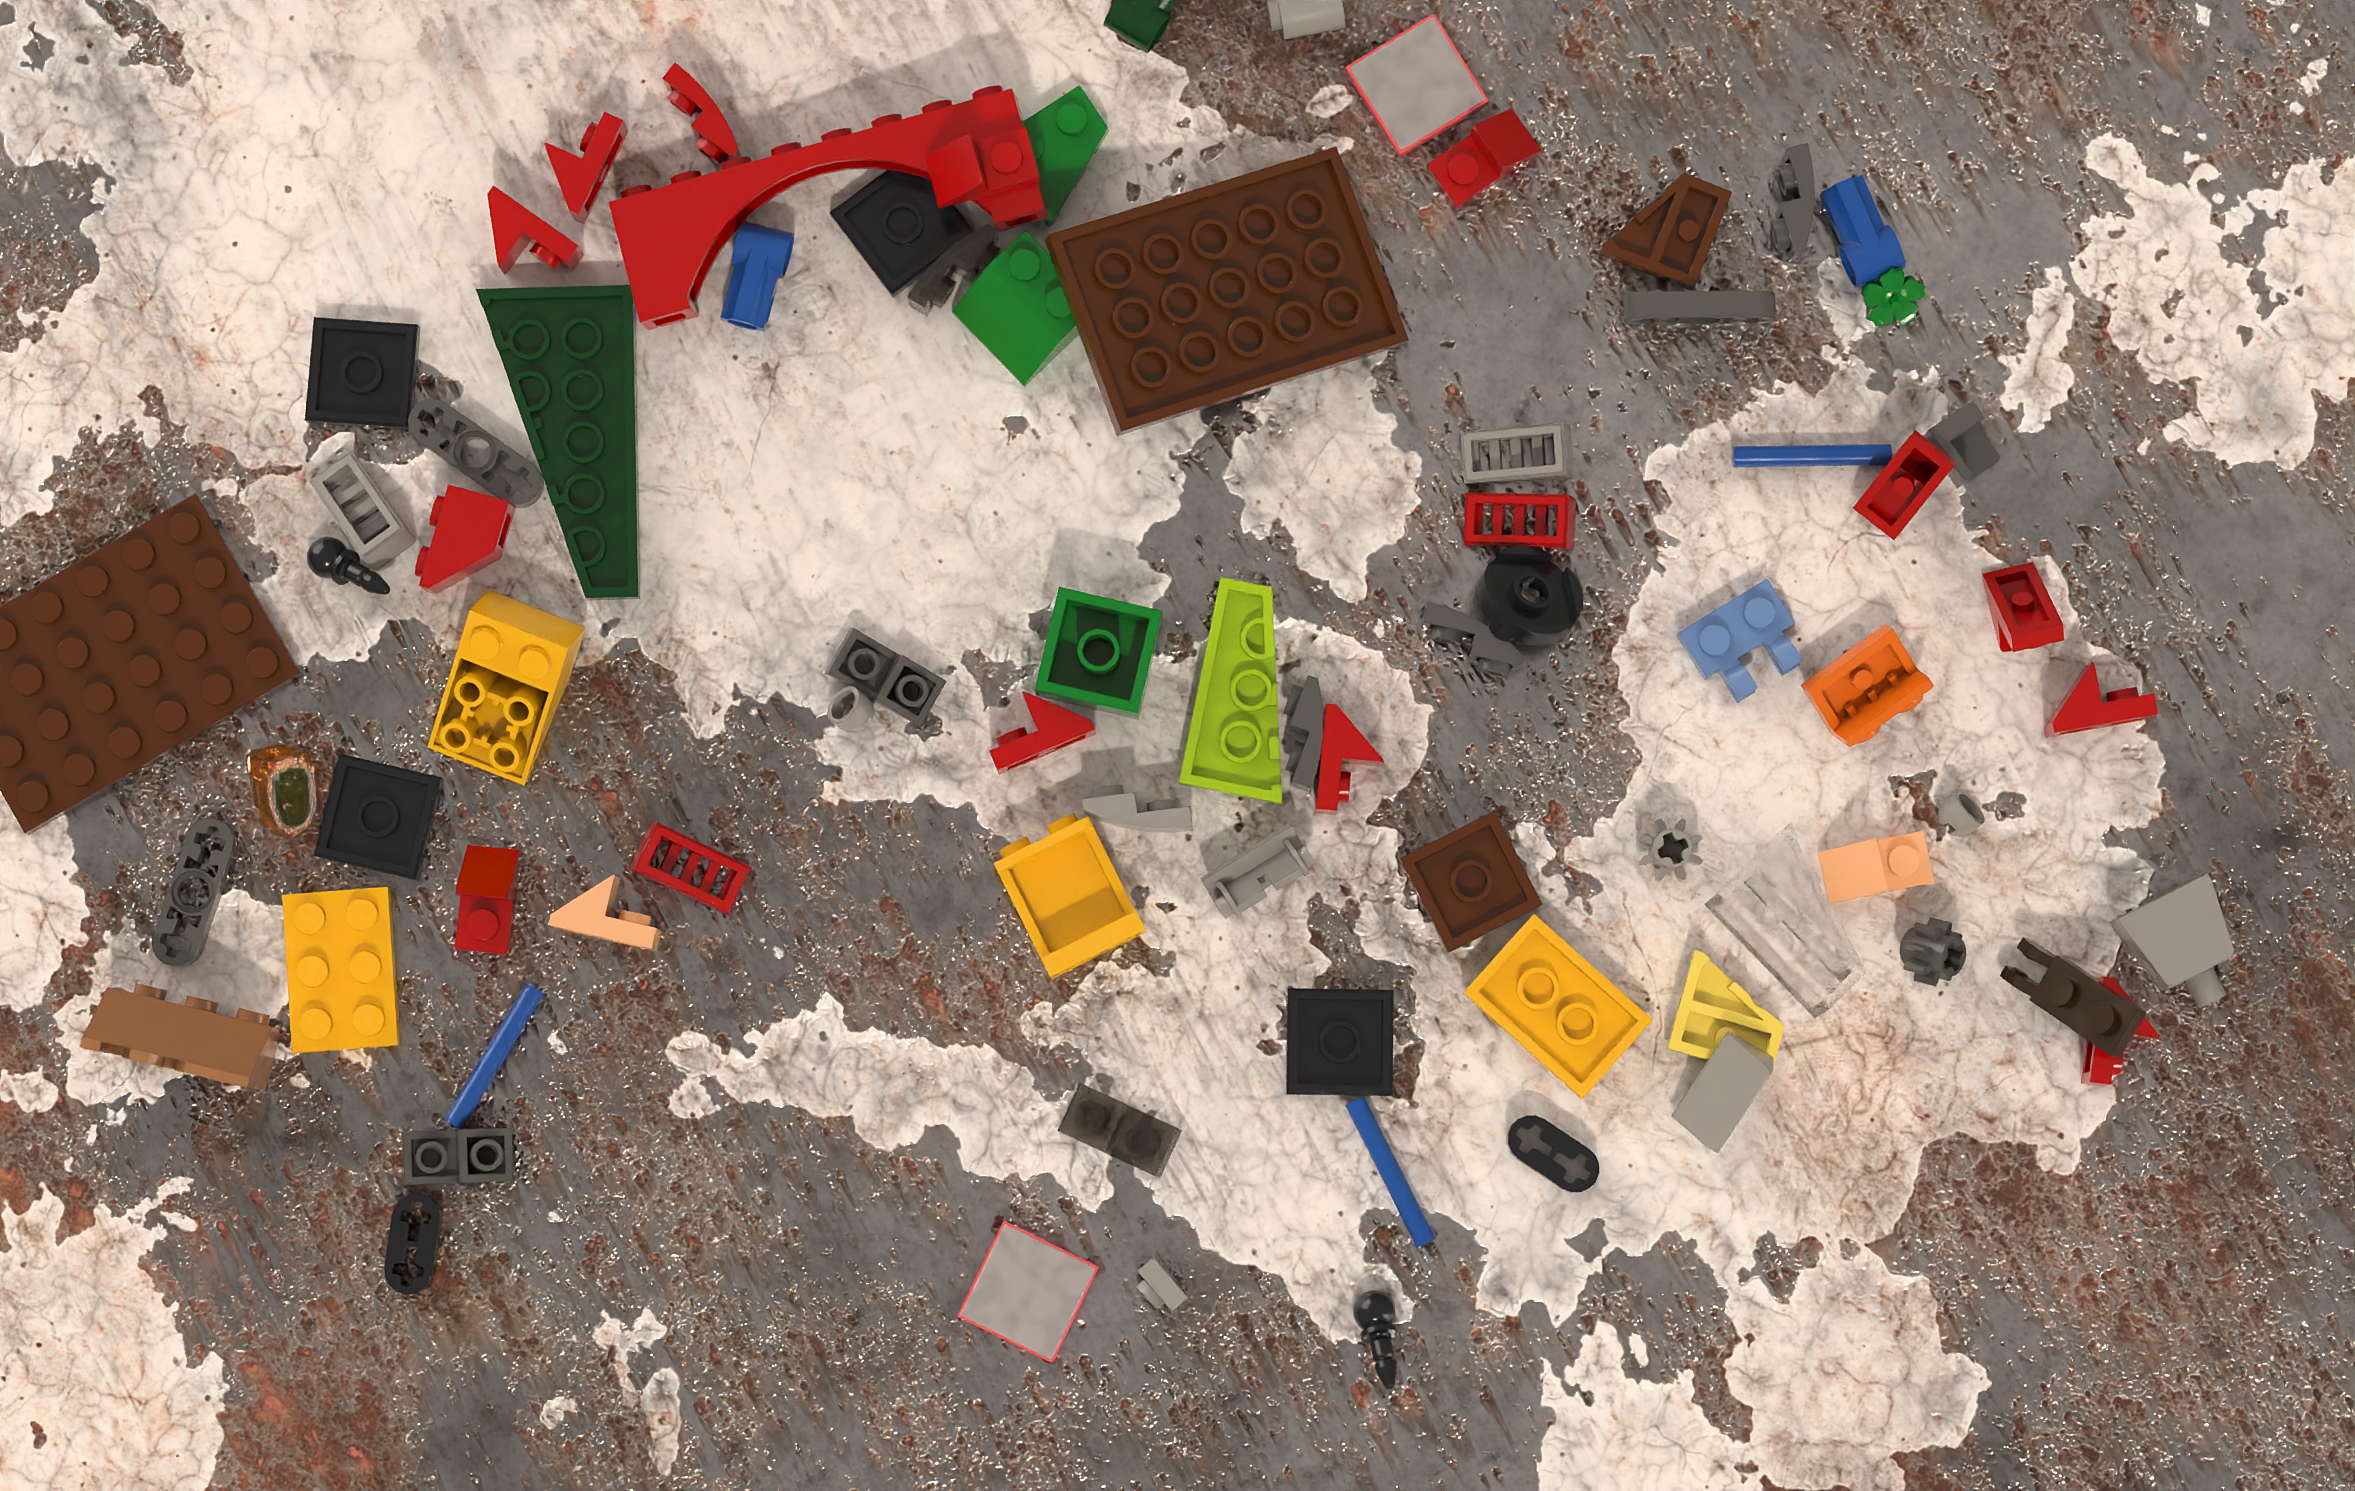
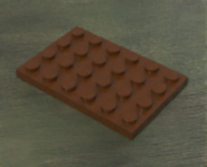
(1226, 290)
(128, 661)

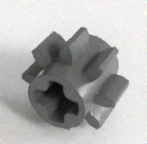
(1932, 951)

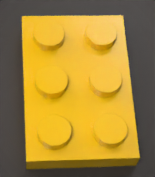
(341, 970)
(1557, 1006)

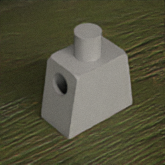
(2180, 939)

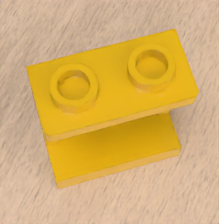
(1068, 895)

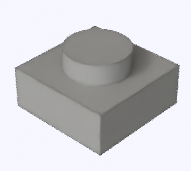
(1159, 1286)

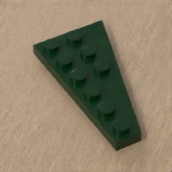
(577, 396)

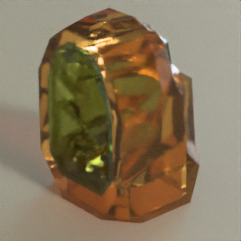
(283, 787)

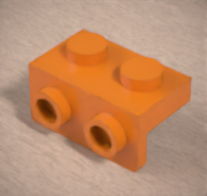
(1866, 687)

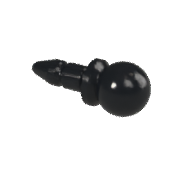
(331, 559)
(1374, 1314)

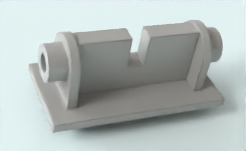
(1269, 862)

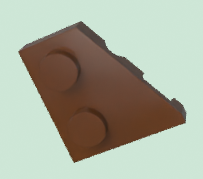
(1672, 232)

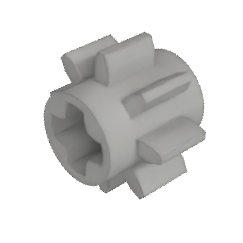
(1674, 836)

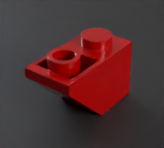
(466, 537)

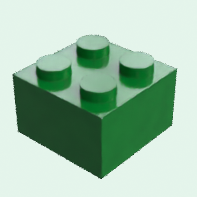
(1098, 653)

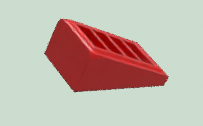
(1542, 502)
(648, 848)

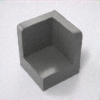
(1965, 443)

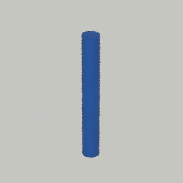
(1811, 455)
(494, 1056)
(1390, 1171)

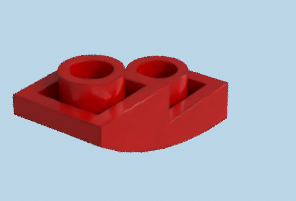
(710, 127)

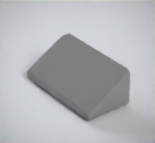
(1723, 1091)

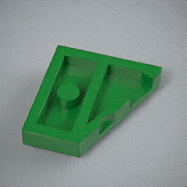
(1063, 143)

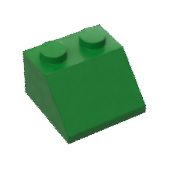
(1019, 309)

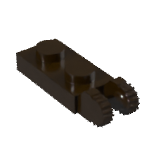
(2077, 999)

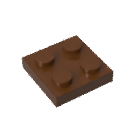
(1470, 882)

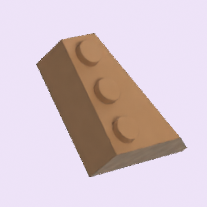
(184, 1037)

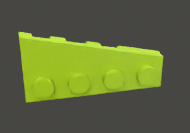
(1235, 710)

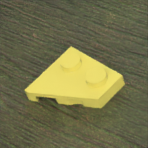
(1716, 1005)

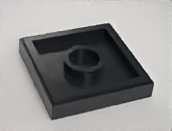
(899, 227)
(362, 373)
(378, 817)
(1340, 1042)

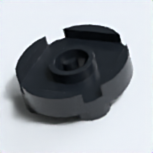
(1513, 615)

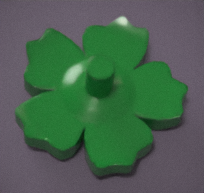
(1892, 297)

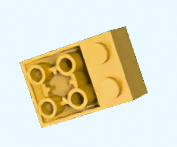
(505, 686)

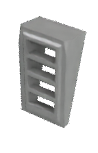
(1562, 453)
(384, 536)

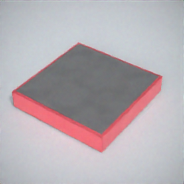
(1416, 85)
(1028, 1291)

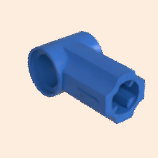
(1865, 243)
(759, 261)

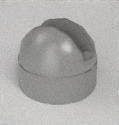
(840, 707)
(1961, 813)

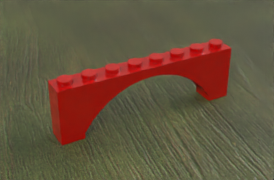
(680, 229)

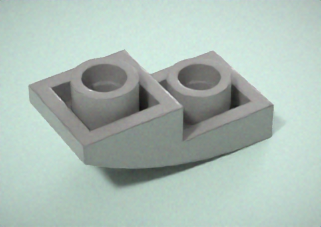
(1120, 809)

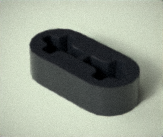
(1559, 1142)
(400, 1242)

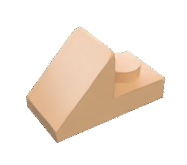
(1875, 867)
(592, 914)

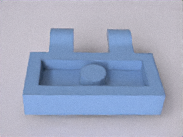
(1735, 631)

